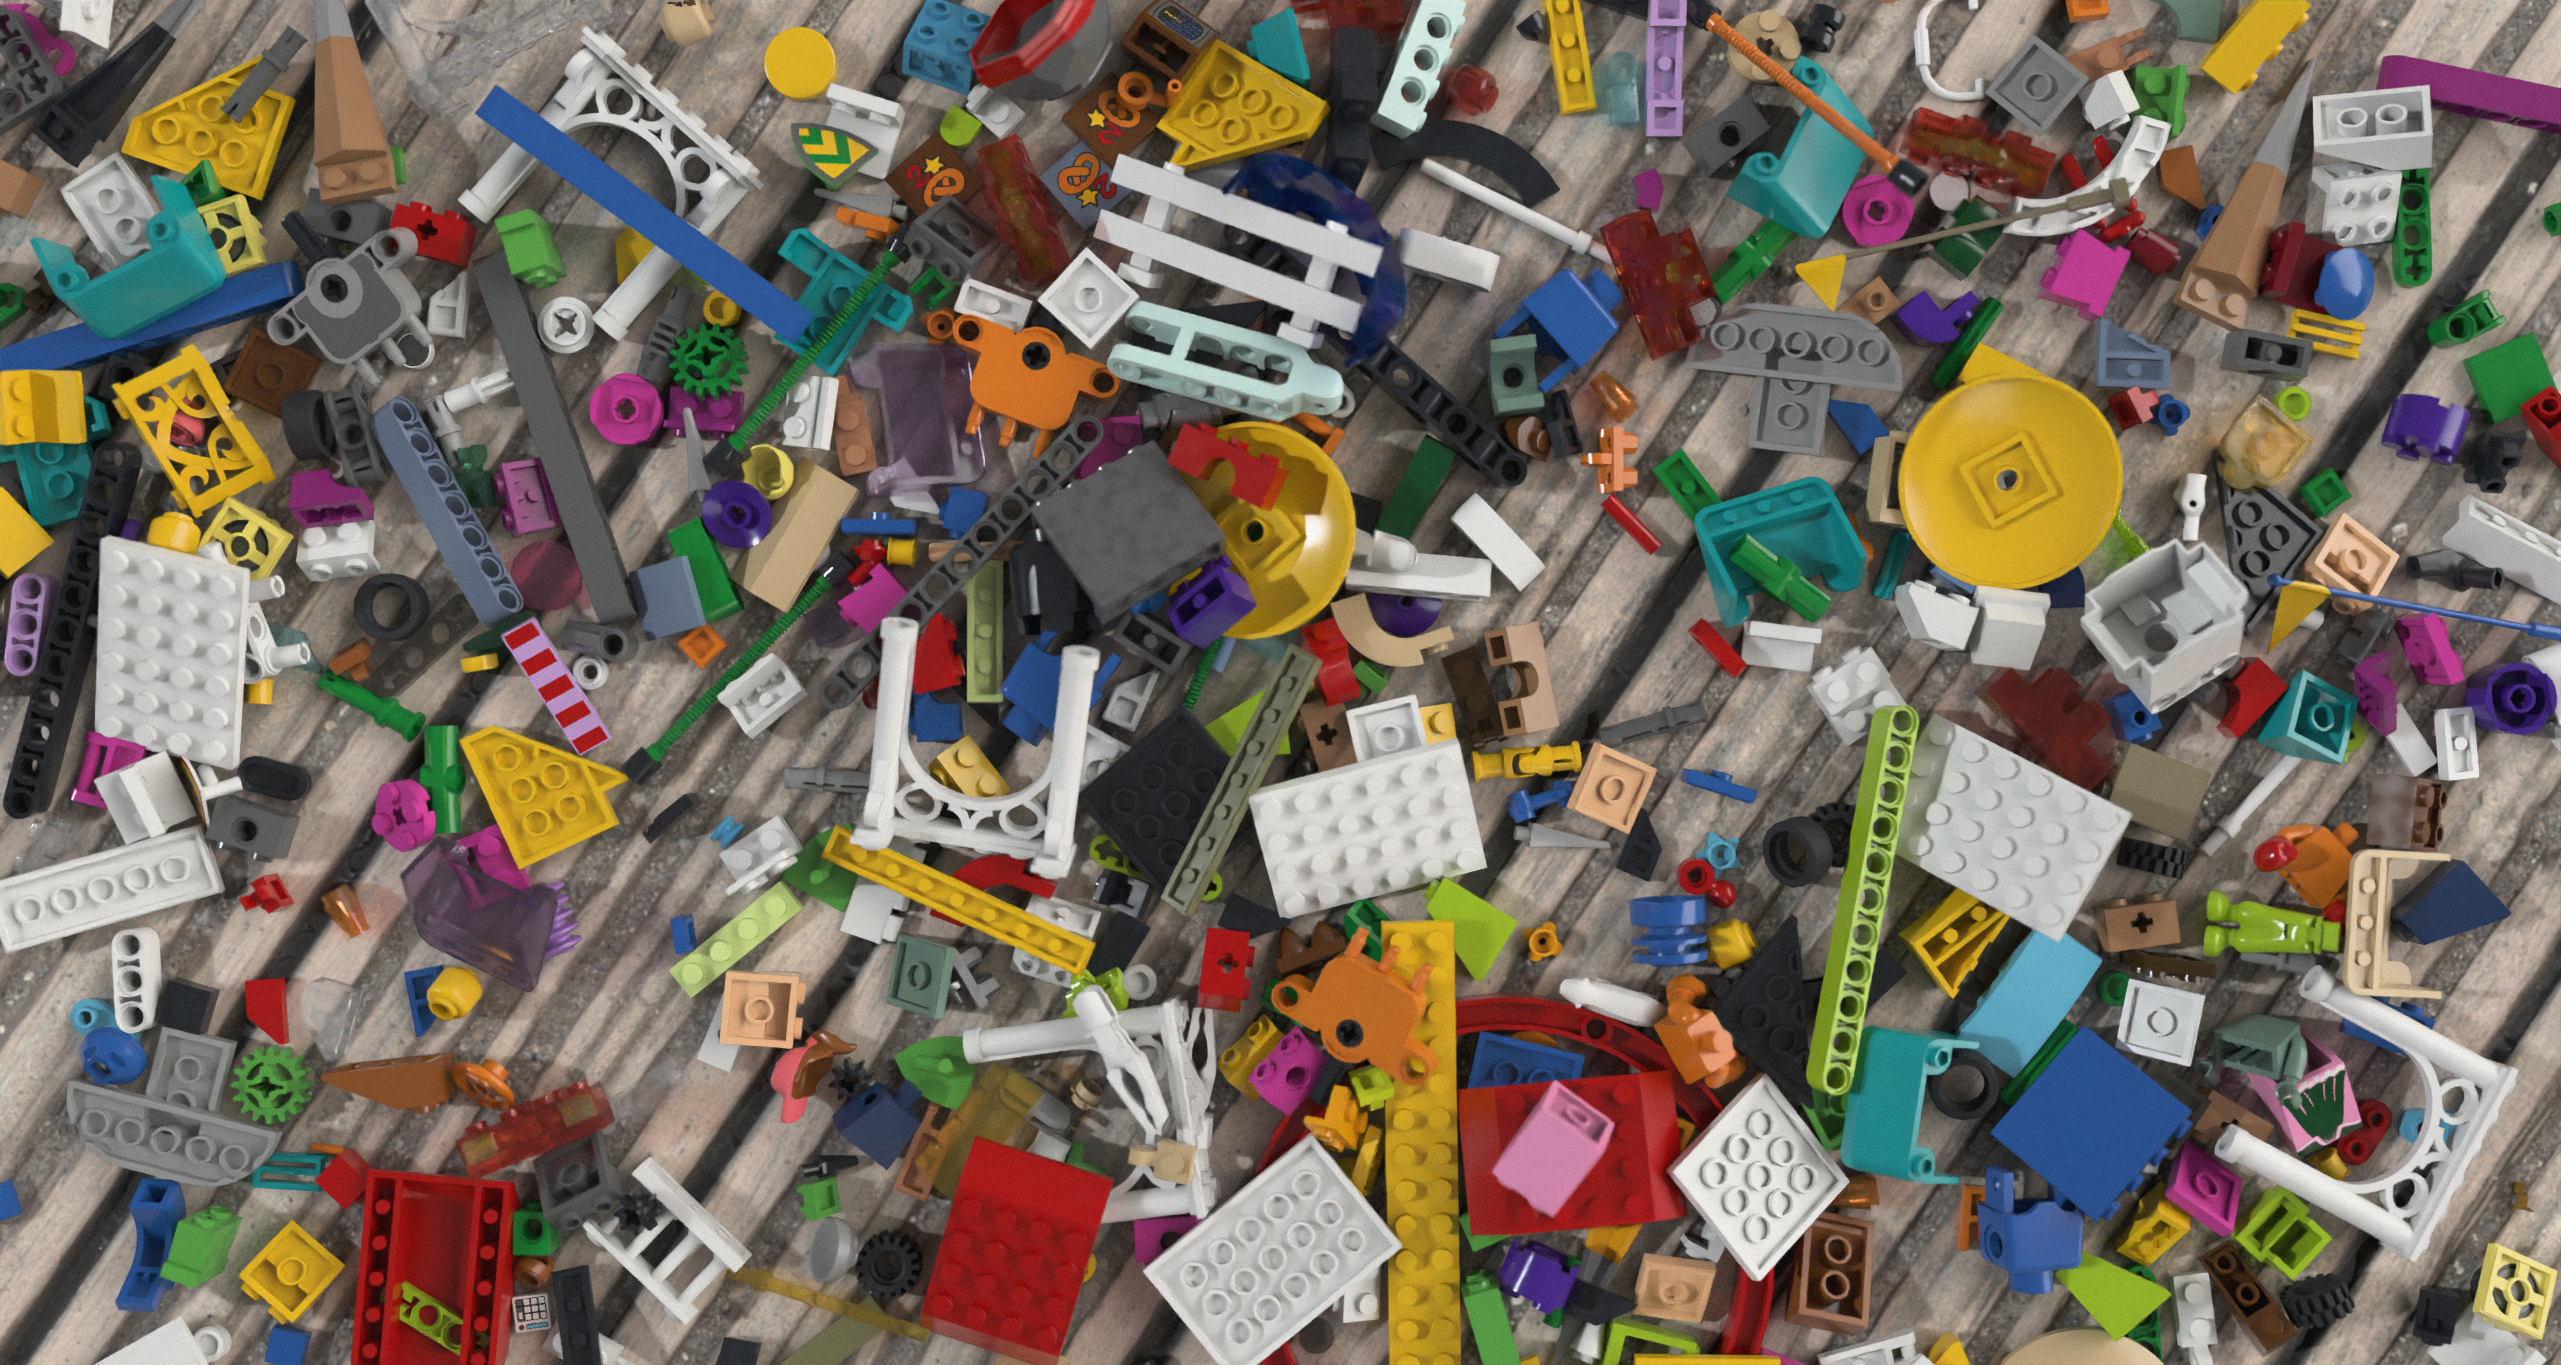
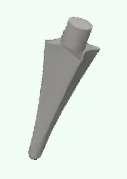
(874, 204)
(700, 474)
(1543, 836)

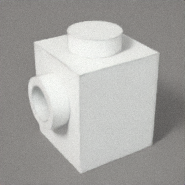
(2108, 101)

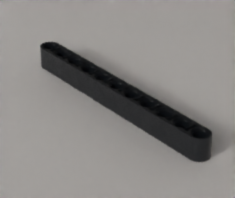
(58, 640)

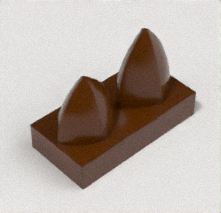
(1298, 959)

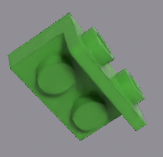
(2160, 96)

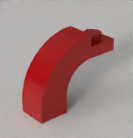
(997, 870)

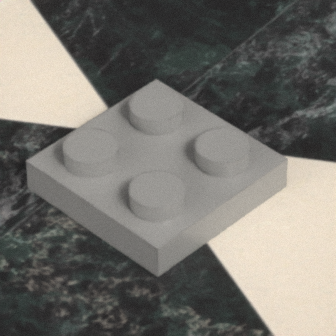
(2037, 85)

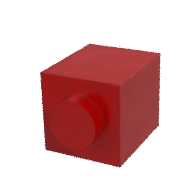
(345, 1179)

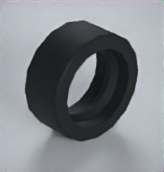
(308, 425)
(364, 600)
(1816, 845)
(1975, 1107)

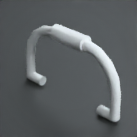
(1922, 57)

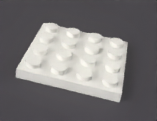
(1758, 1176)

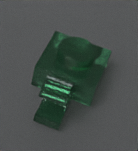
(473, 480)

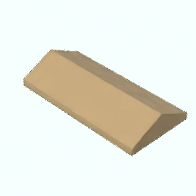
(798, 535)

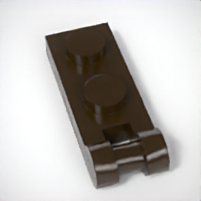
(1473, 696)

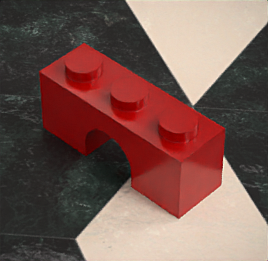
(1201, 451)

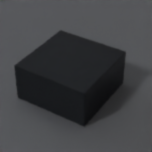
(187, 1005)

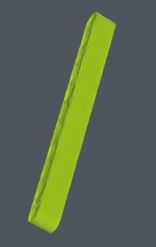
(1869, 915)

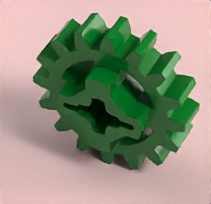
(724, 367)

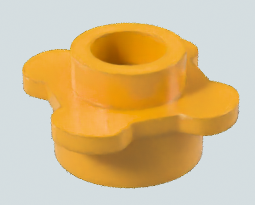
(1551, 946)

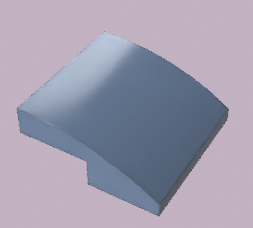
(667, 598)

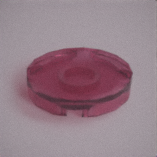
(547, 575)

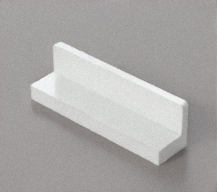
(2509, 544)
(1430, 577)

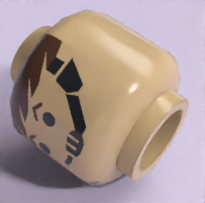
(686, 21)

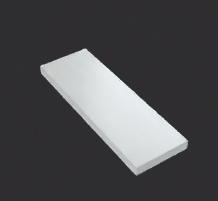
(107, 887)

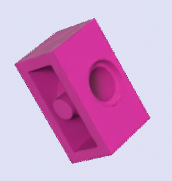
(1289, 1071)
(1149, 1234)

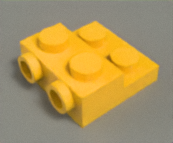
(291, 1273)

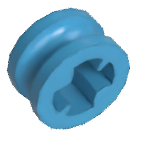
(727, 832)

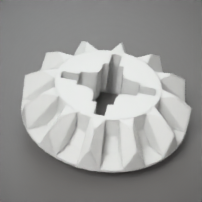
(550, 326)

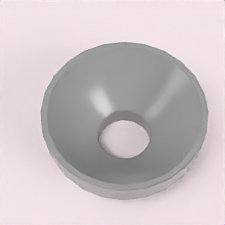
(832, 1250)

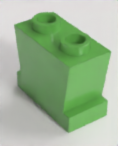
(531, 248)
(201, 1246)

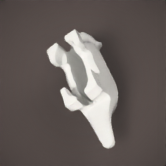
(1614, 1001)

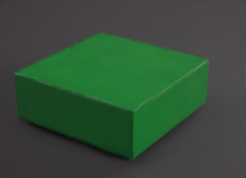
(2324, 492)

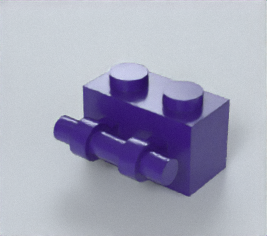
(1210, 603)

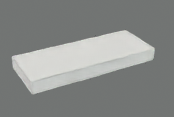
(2410, 744)

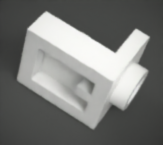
(993, 110)
(1710, 1247)

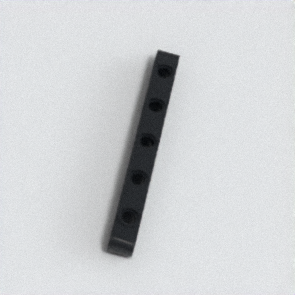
(1422, 397)

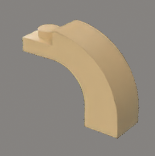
(1376, 645)

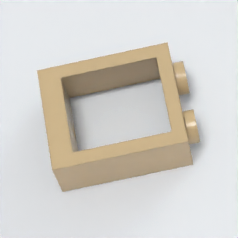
(1879, 481)

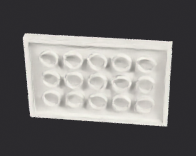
(171, 651)
(2004, 827)
(1368, 828)
(1273, 1256)

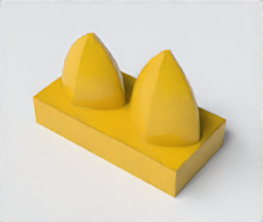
(1365, 1167)

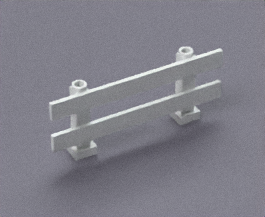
(1154, 243)

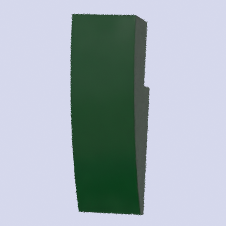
(1416, 488)

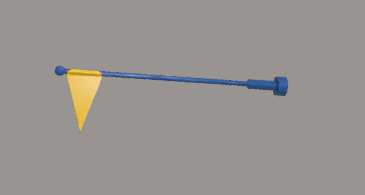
(2301, 598)

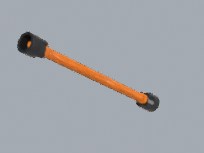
(1902, 173)

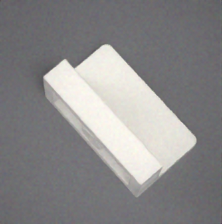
(1779, 645)

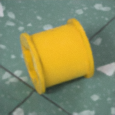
(902, 552)
(260, 692)
(2330, 1164)

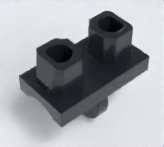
(2494, 457)

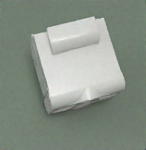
(2173, 597)

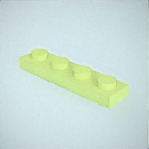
(985, 634)
(736, 939)

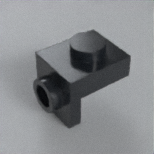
(1123, 893)
(2436, 1316)

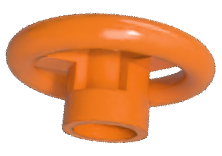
(485, 1080)

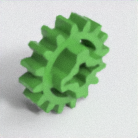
(279, 1070)

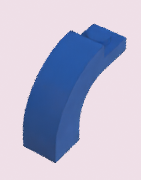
(156, 1213)

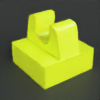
(1371, 1086)

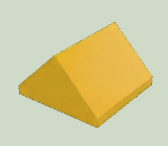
(19, 536)

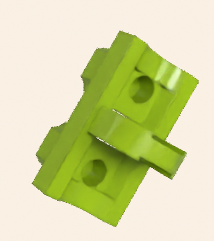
(1109, 981)

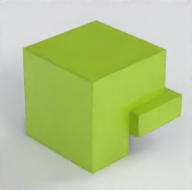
(2280, 1232)

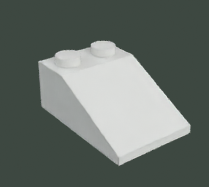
(2376, 127)

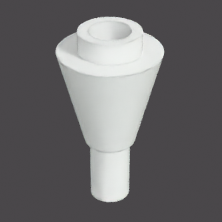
(1589, 1342)

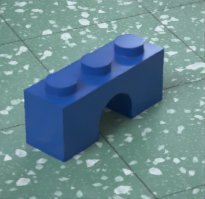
(933, 718)

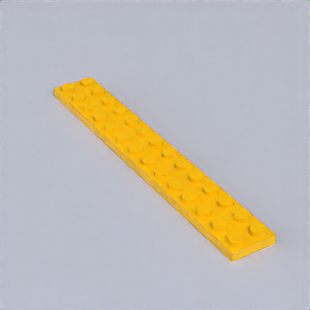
(1424, 1163)

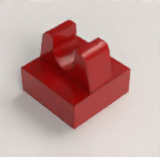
(2132, 406)

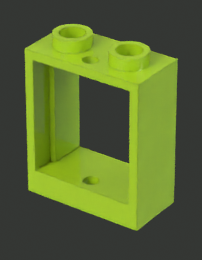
(1620, 1327)

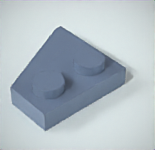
(2128, 360)

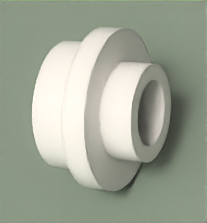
(579, 672)

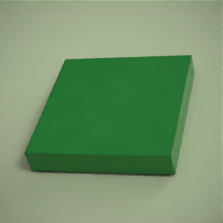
(2508, 376)

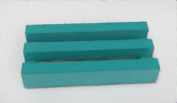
(319, 1159)

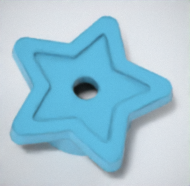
(1728, 849)

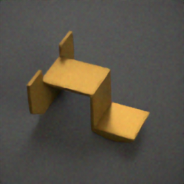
(2522, 1199)

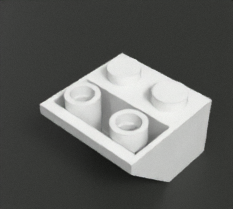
(1935, 617)

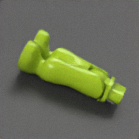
(2266, 929)

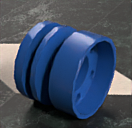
(1668, 930)

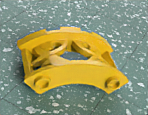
(200, 382)

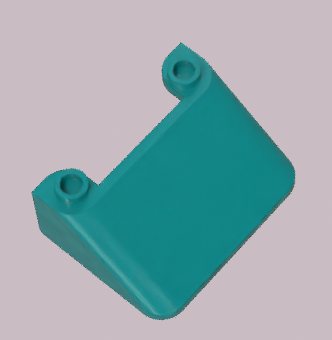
(1815, 168)
(1791, 521)

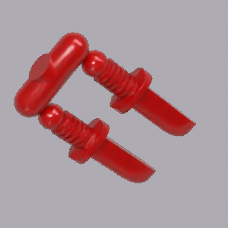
(2078, 180)

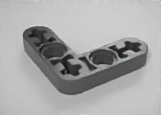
(25, 84)

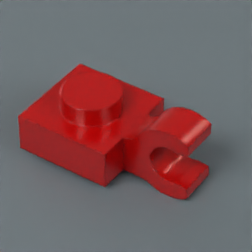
(268, 894)

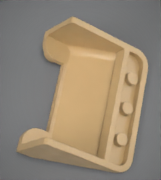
(2368, 923)

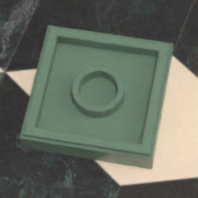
(920, 975)

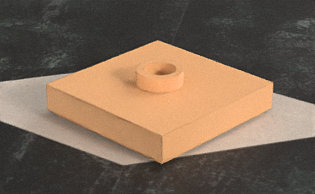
(1611, 788)
(1673, 1287)

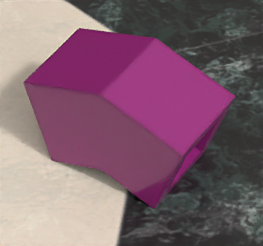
(1649, 190)

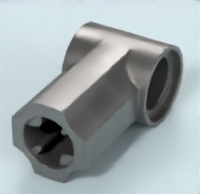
(597, 640)

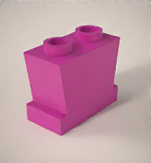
(2083, 274)
(875, 600)

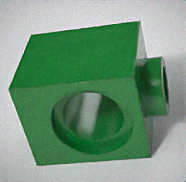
(525, 1239)

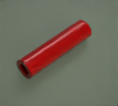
(1631, 524)

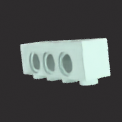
(1392, 111)

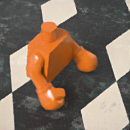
(1696, 1037)

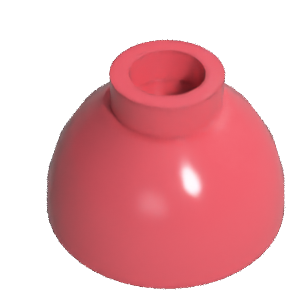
(185, 428)

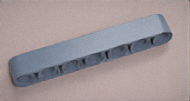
(446, 512)

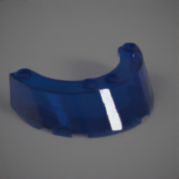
(1298, 185)

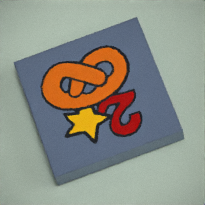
(1084, 186)

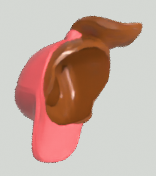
(802, 1068)

